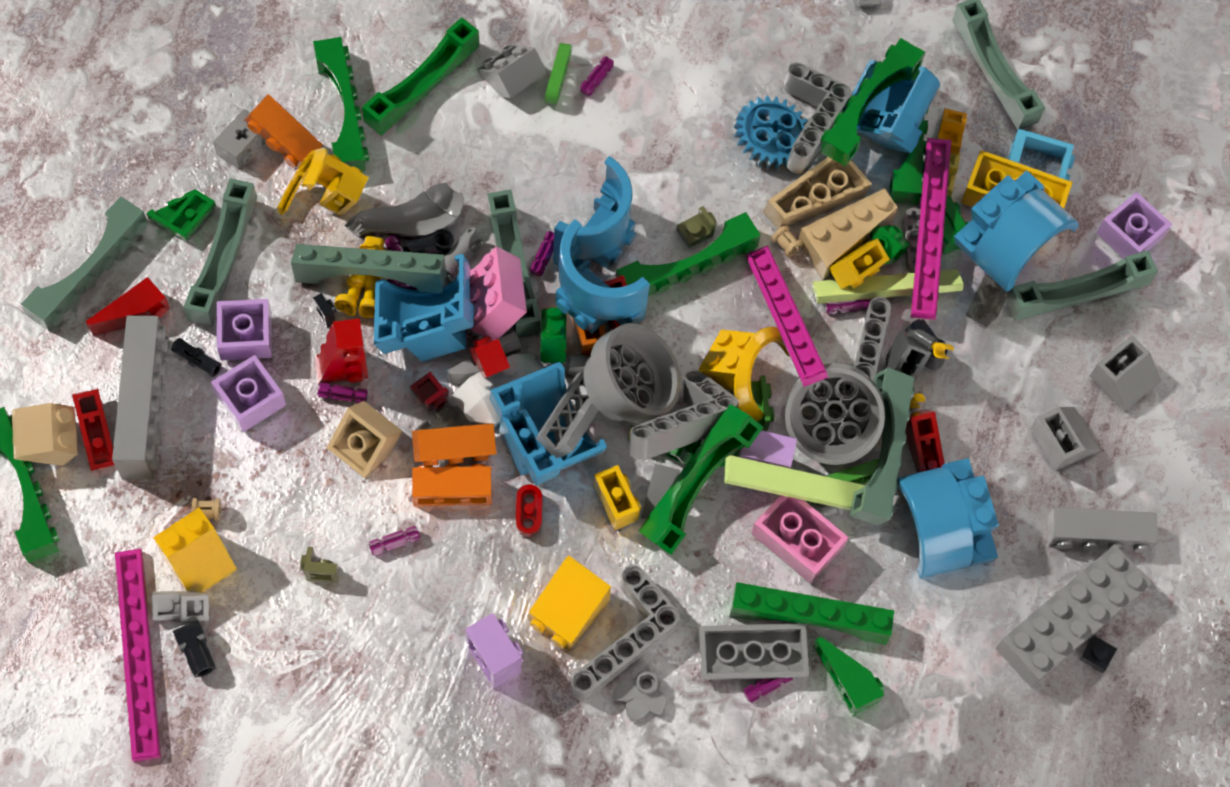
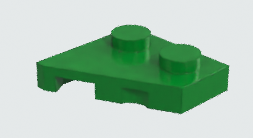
(183, 214)

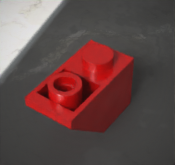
(489, 356)

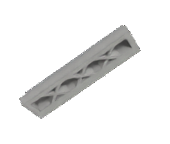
(576, 421)

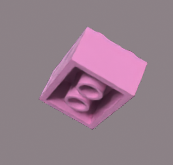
(497, 293)
(799, 536)

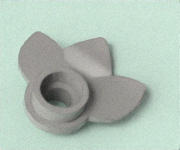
(638, 699)

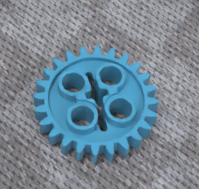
(770, 131)

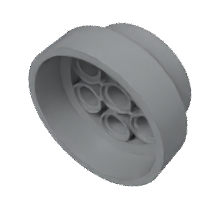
(632, 375)
(836, 447)

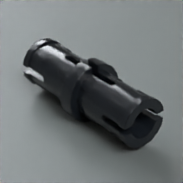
(202, 361)

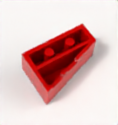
(343, 354)

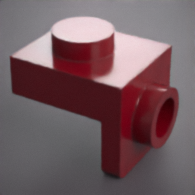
(430, 392)

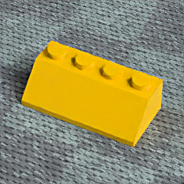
(992, 169)

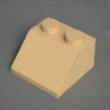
(45, 433)
(364, 438)

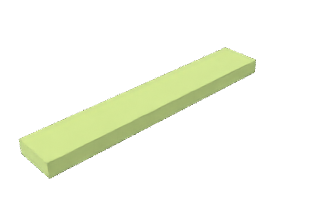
(882, 286)
(790, 482)

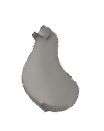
(419, 217)

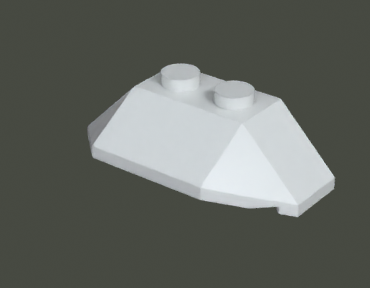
(474, 393)

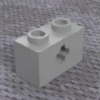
(238, 142)

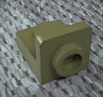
(697, 227)
(323, 570)

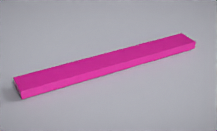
(931, 229)
(786, 316)
(137, 655)

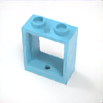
(1044, 145)

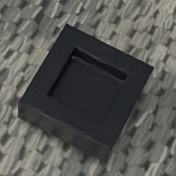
(325, 309)
(1098, 654)

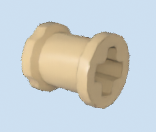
(787, 241)
(211, 509)

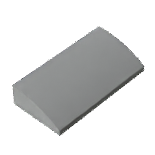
(753, 651)

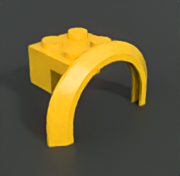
(342, 182)
(732, 360)

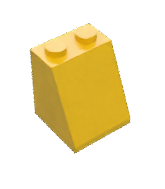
(195, 552)
(569, 604)

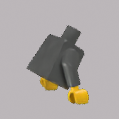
(911, 353)

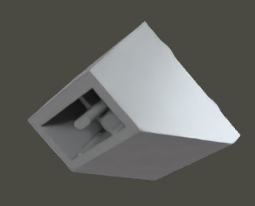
(512, 69)
(1127, 373)
(1064, 437)

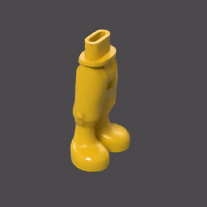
(348, 302)

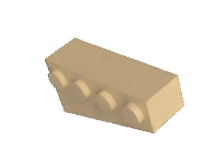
(817, 191)
(845, 230)

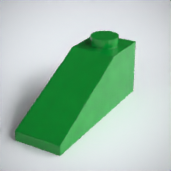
(851, 679)

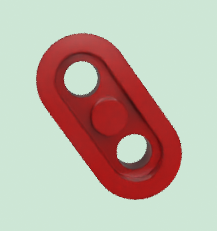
(528, 511)

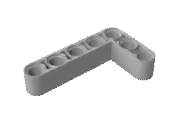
(828, 96)
(867, 344)
(684, 426)
(631, 639)

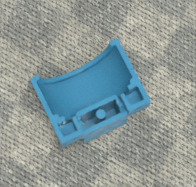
(897, 111)
(610, 225)
(1012, 227)
(588, 297)
(424, 321)
(524, 410)
(951, 517)

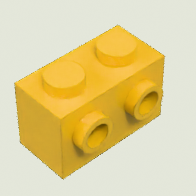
(858, 264)
(616, 497)

